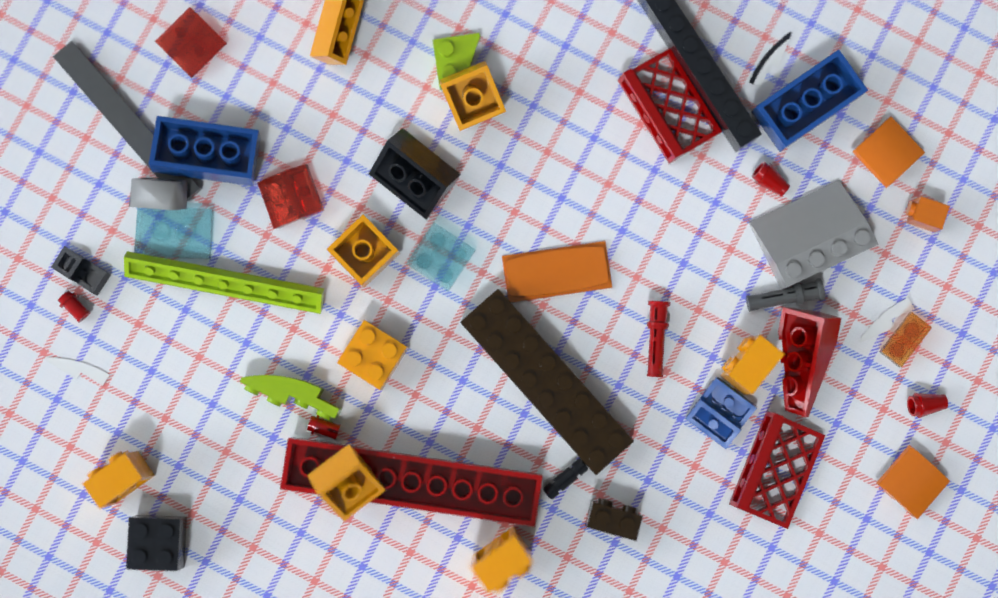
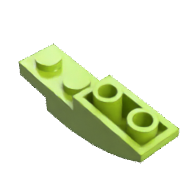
(282, 389)

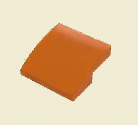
(888, 152)
(913, 482)

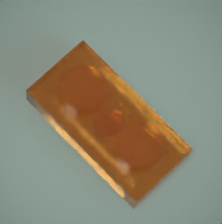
(905, 339)

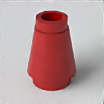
(770, 178)
(926, 404)

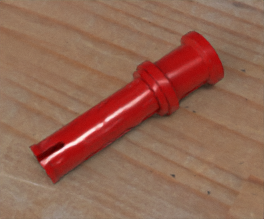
(657, 325)

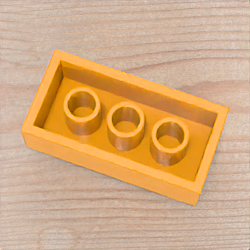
(501, 561)

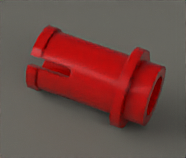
(73, 306)
(321, 427)

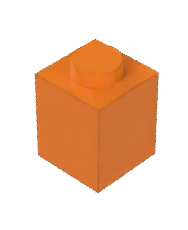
(927, 214)

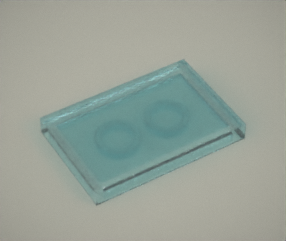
(174, 233)

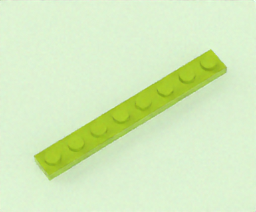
(223, 282)

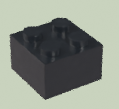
(156, 543)

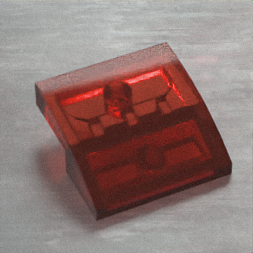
(190, 42)
(290, 196)

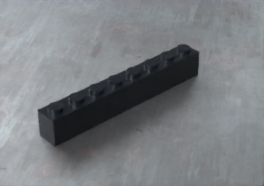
(702, 72)

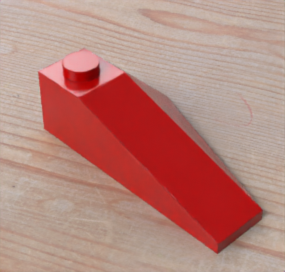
(807, 349)

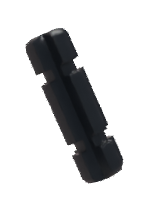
(565, 479)

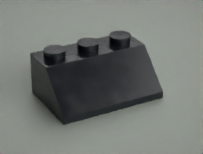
(414, 173)

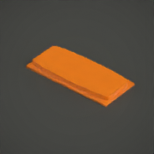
(557, 271)

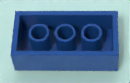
(809, 100)
(204, 151)

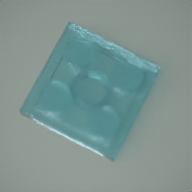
(441, 257)

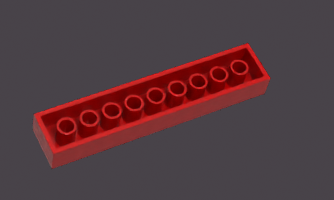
(427, 482)

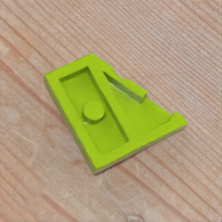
(454, 53)

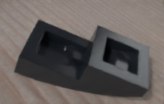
(80, 270)

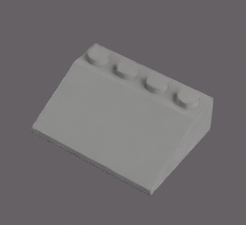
(812, 234)

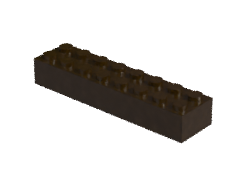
(547, 382)

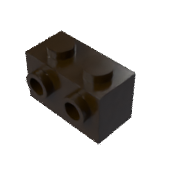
(614, 520)

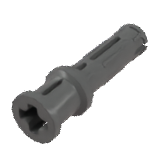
(798, 293)

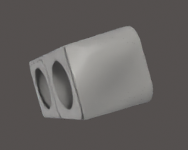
(158, 193)

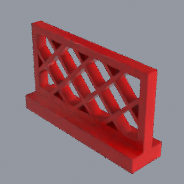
(654, 119)
(756, 466)

